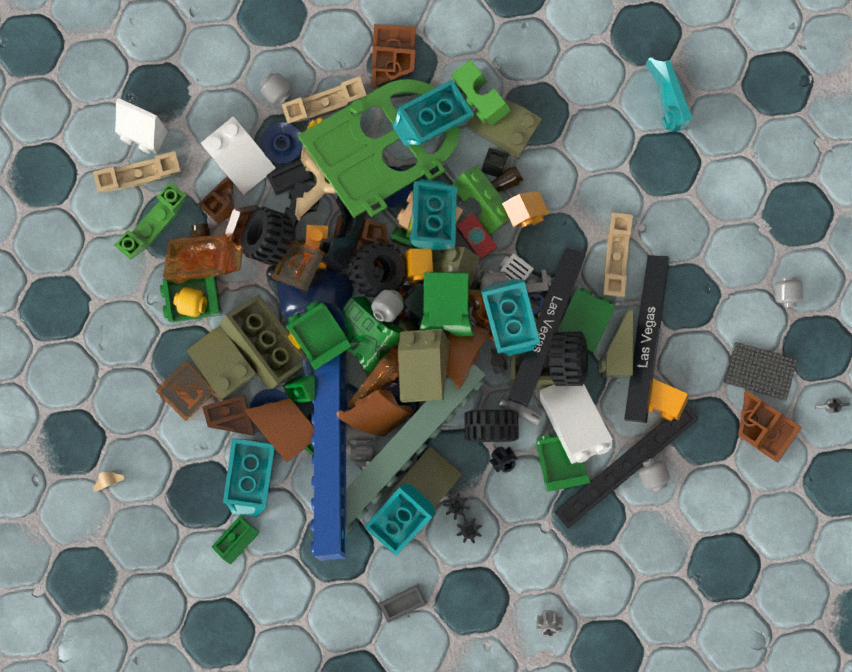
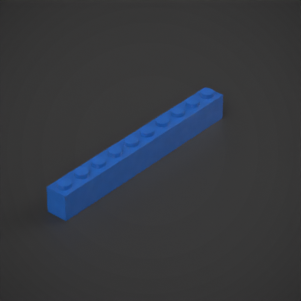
(329, 461)

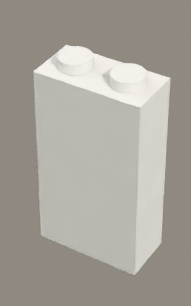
(576, 421)

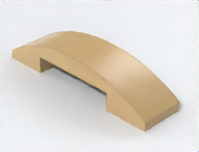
(324, 102)
(137, 174)
(617, 254)

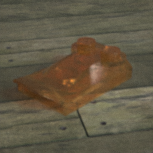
(201, 258)
(384, 372)

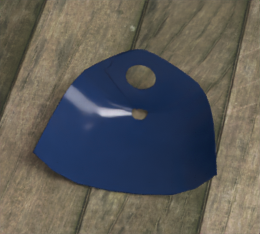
(331, 288)

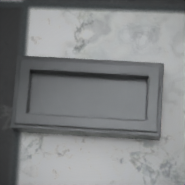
(402, 603)

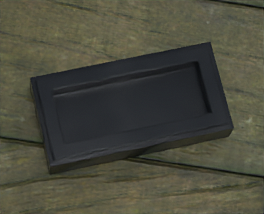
(286, 177)

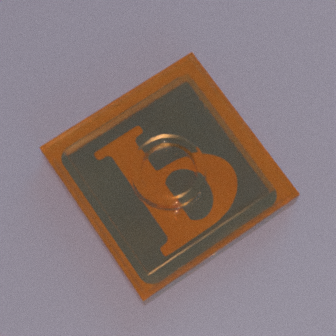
(298, 265)
(185, 391)

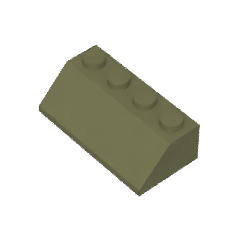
(263, 342)

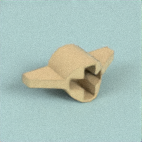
(107, 479)

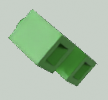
(491, 105)
(477, 186)

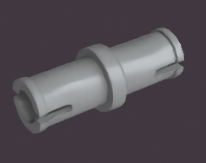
(524, 412)

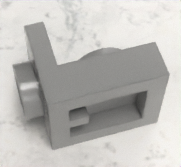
(540, 288)

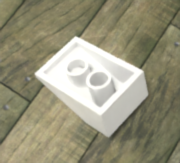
(139, 127)
(238, 155)

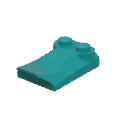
(675, 108)
(431, 114)
(433, 215)
(511, 317)
(248, 476)
(401, 518)

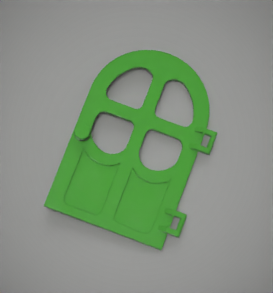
(355, 161)

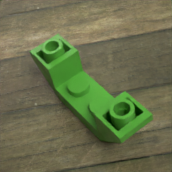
(154, 222)

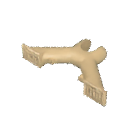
(321, 187)

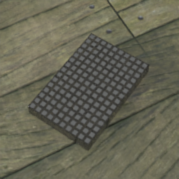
(760, 371)

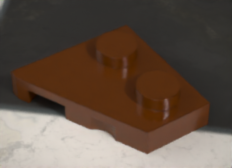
(219, 201)
(237, 222)
(229, 416)

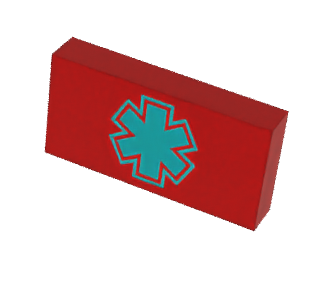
(476, 236)

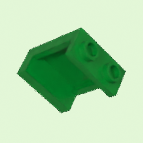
(207, 285)
(587, 315)
(318, 333)
(556, 466)

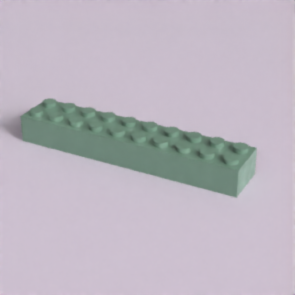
(405, 444)

